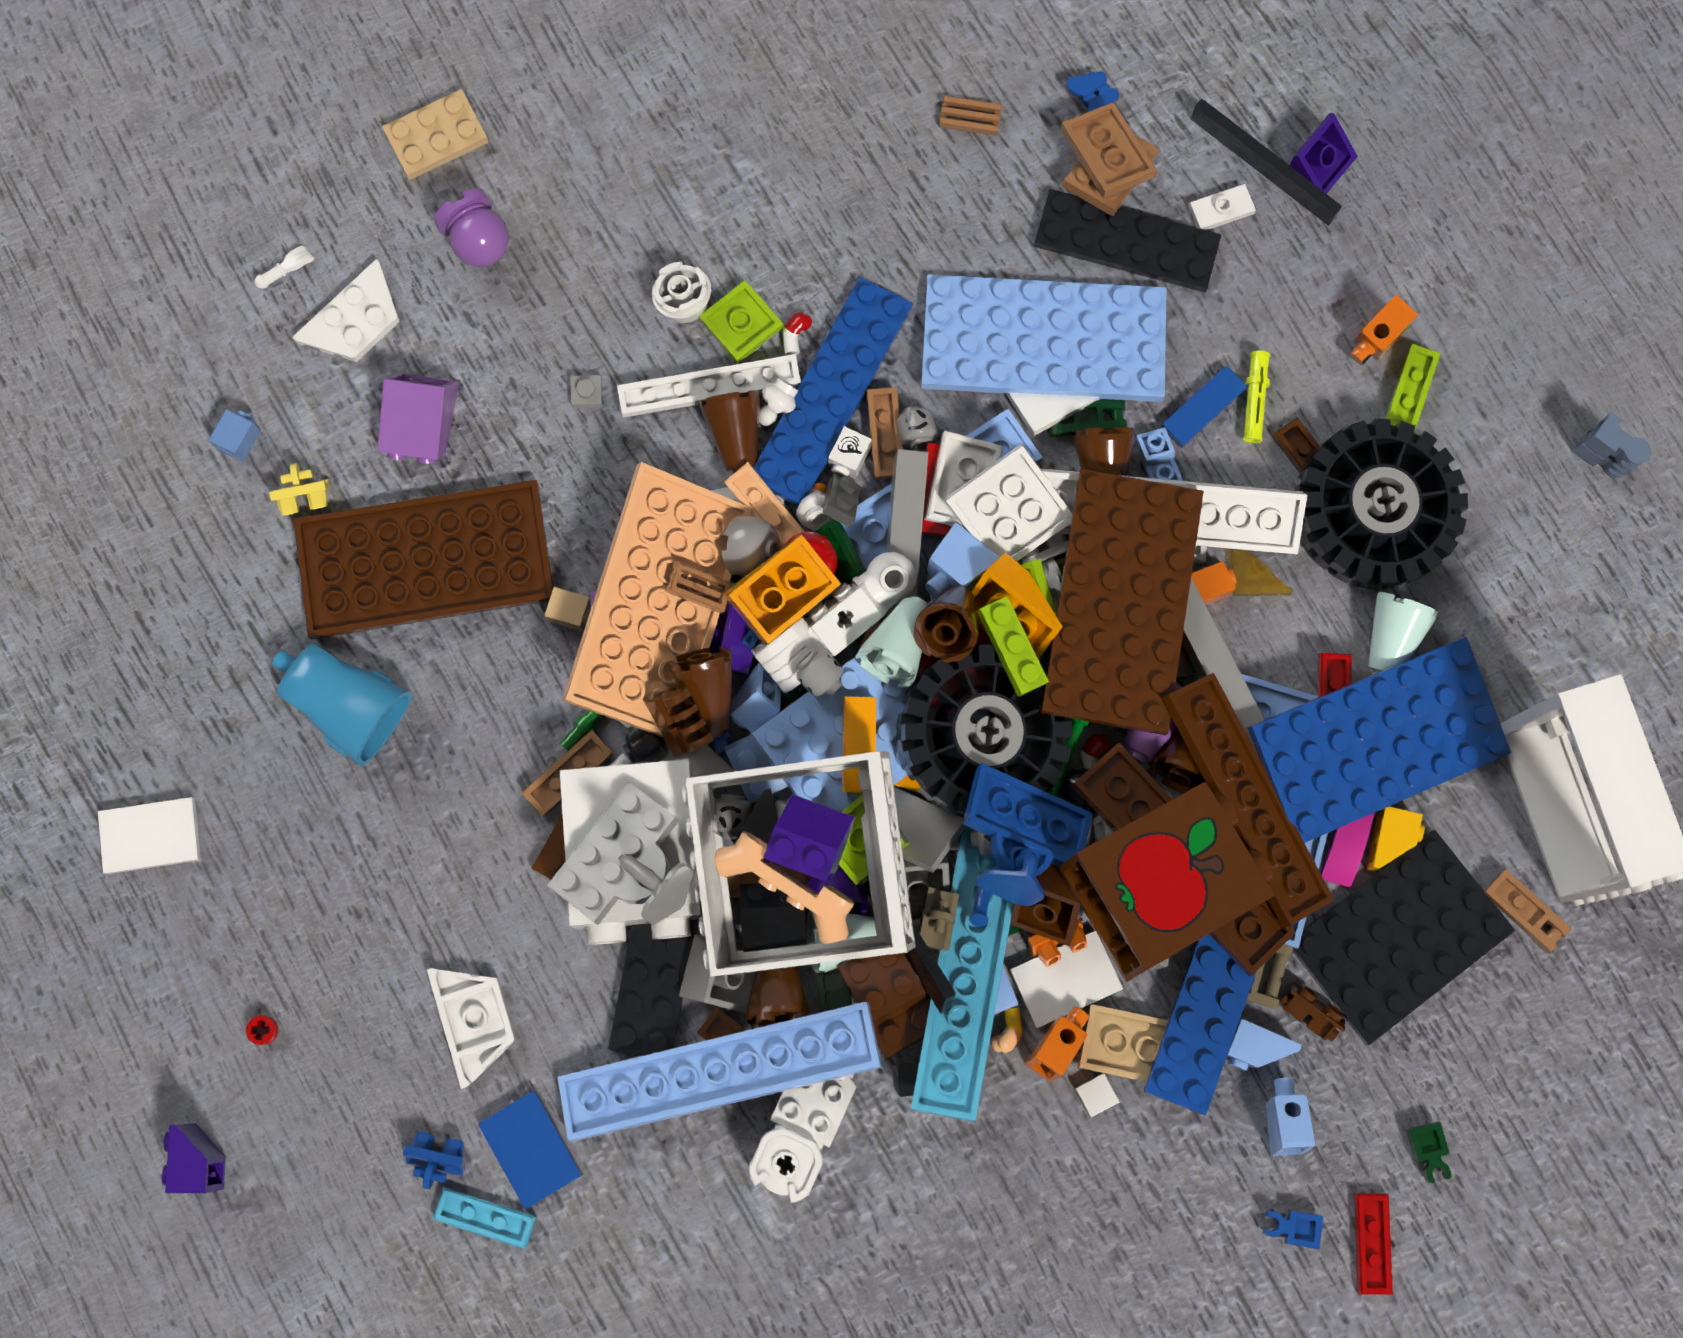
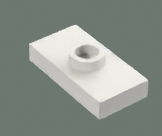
(1222, 208)

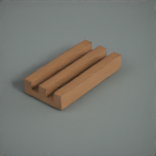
(990, 113)
(675, 579)

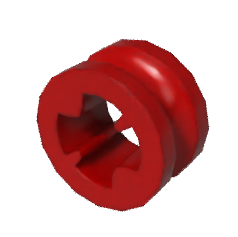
(256, 1022)

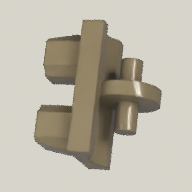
(938, 918)

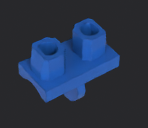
(421, 1155)

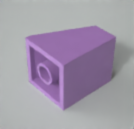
(416, 417)

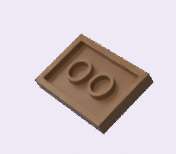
(1108, 150)
(1081, 184)

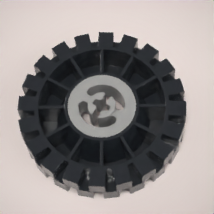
(1417, 485)
(938, 741)

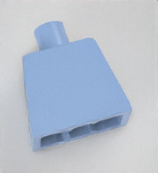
(958, 562)
(1286, 1133)

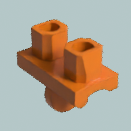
(1047, 949)

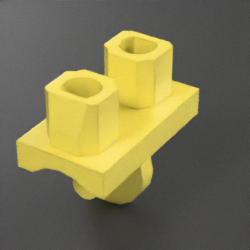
(286, 497)

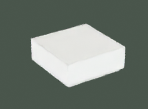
(1097, 1095)

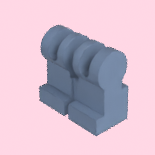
(1612, 448)

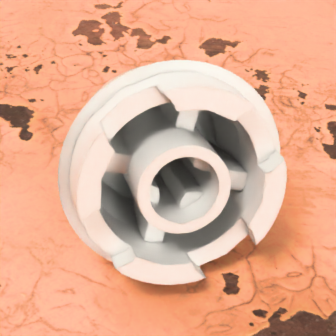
(681, 292)

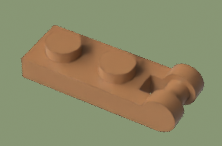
(1526, 910)

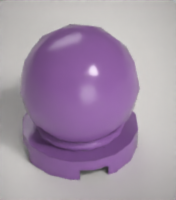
(474, 230)

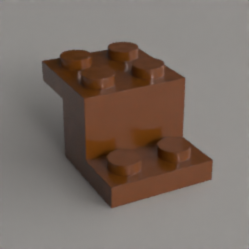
(894, 998)

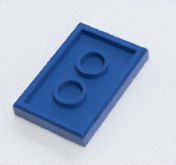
(530, 1149)

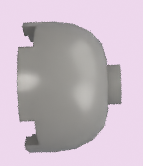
(749, 544)

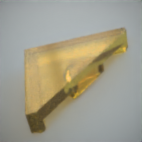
(1254, 576)

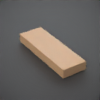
(755, 493)

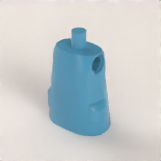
(344, 702)

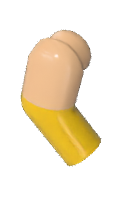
(1011, 1034)

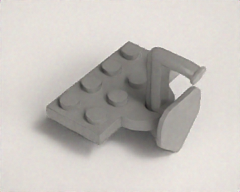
(620, 857)

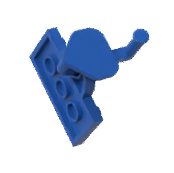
(1021, 823)

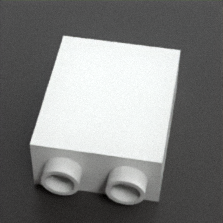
(586, 797)

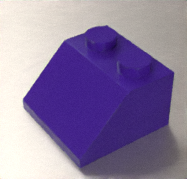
(729, 634)
(809, 838)

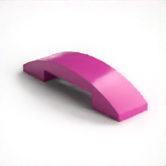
(1346, 852)

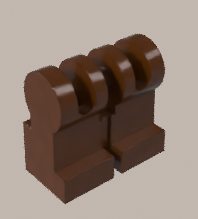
(676, 709)

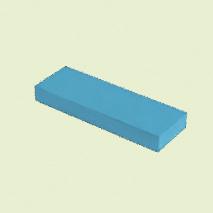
(484, 1217)

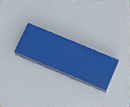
(1204, 406)

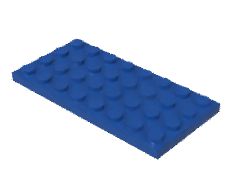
(1380, 739)

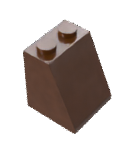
(1056, 914)

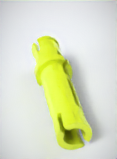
(1255, 407)

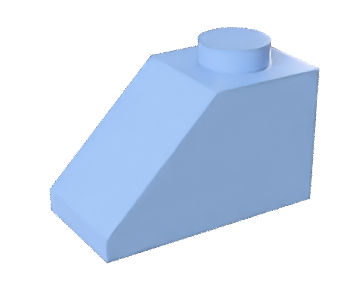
(756, 700)
(1257, 1046)

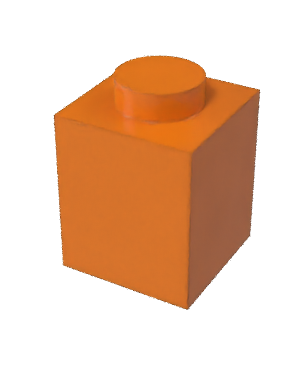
(1214, 582)

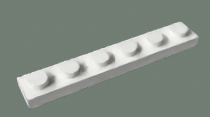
(692, 387)

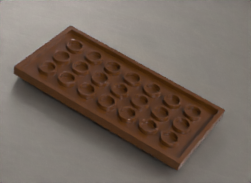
(423, 559)
(1122, 601)

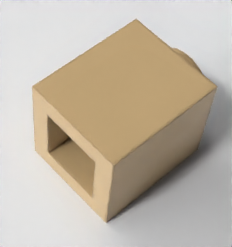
(568, 609)

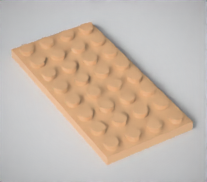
(632, 620)

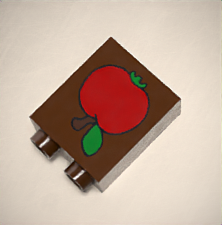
(1168, 879)

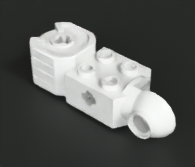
(863, 605)
(804, 1123)

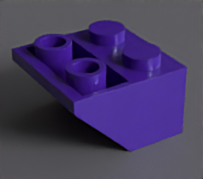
(192, 1161)

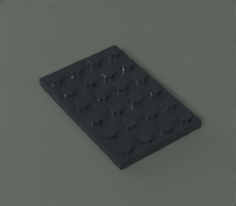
(1401, 937)

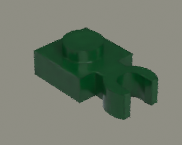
(1429, 1145)

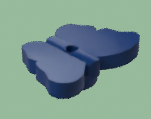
(1087, 86)

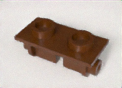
(1324, 1018)

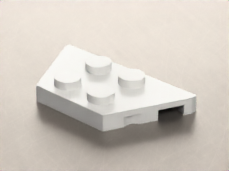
(353, 318)
(472, 1020)

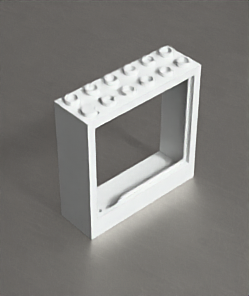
(1622, 783)
(883, 859)

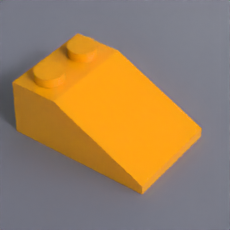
(1011, 579)
(782, 589)

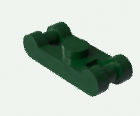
(1092, 417)

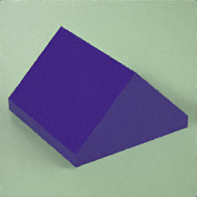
(1325, 154)

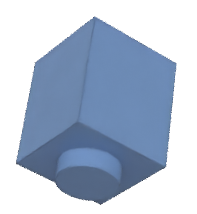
(235, 434)

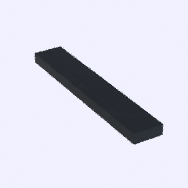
(1265, 162)
(928, 971)

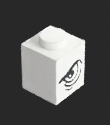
(849, 453)

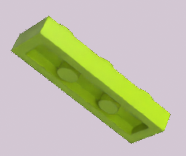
(1413, 385)
(1012, 646)

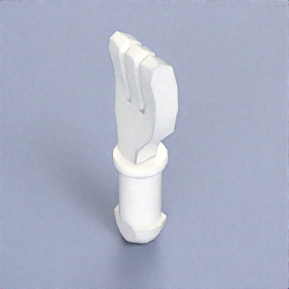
(293, 260)

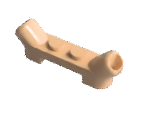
(829, 905)

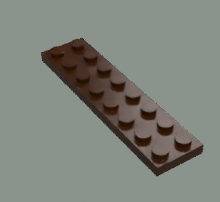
(1235, 770)
(1124, 792)

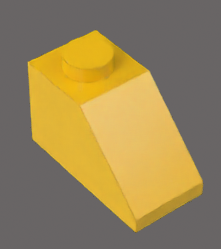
(1393, 835)

